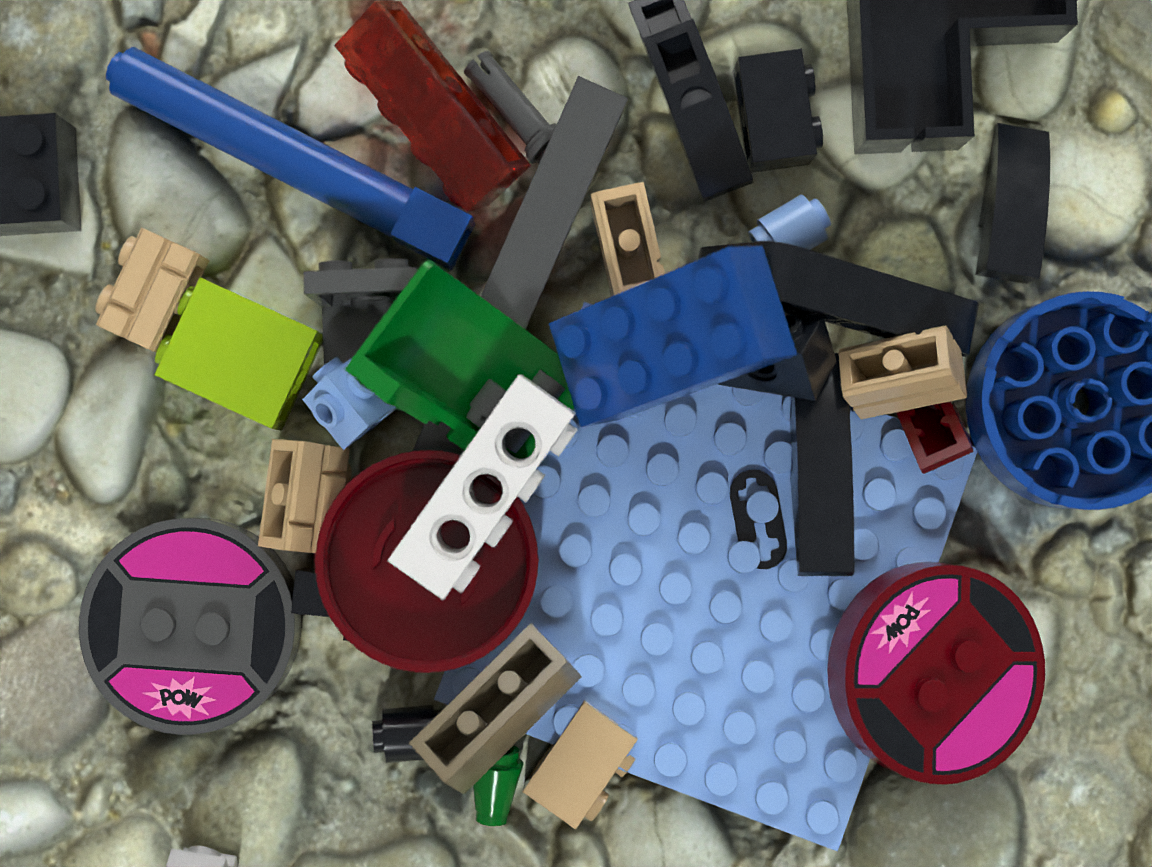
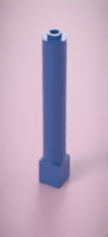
(298, 160)

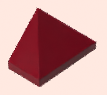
(935, 435)

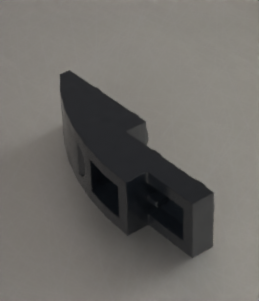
(692, 96)

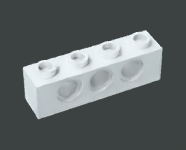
(422, 550)

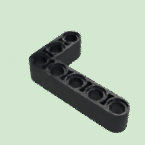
(861, 296)

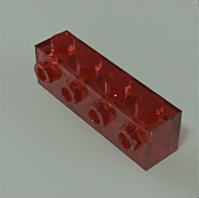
(431, 105)

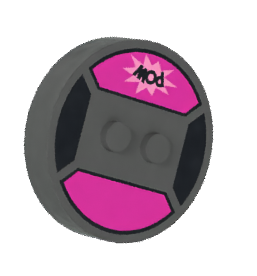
(189, 625)

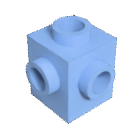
(344, 404)

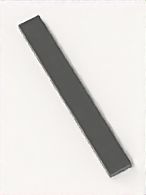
(546, 215)

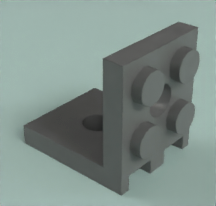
(354, 300)

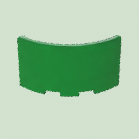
(442, 348)

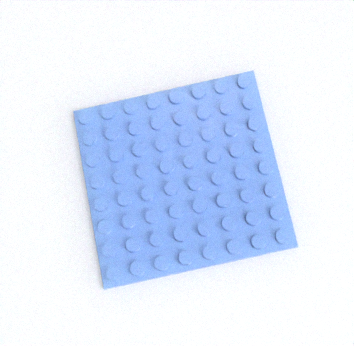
(681, 628)

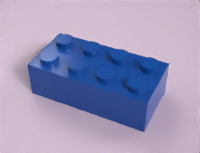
(673, 336)

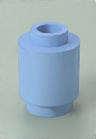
(794, 223)

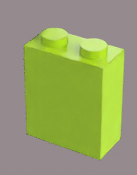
(238, 354)

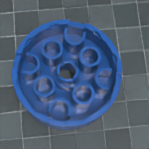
(1026, 392)

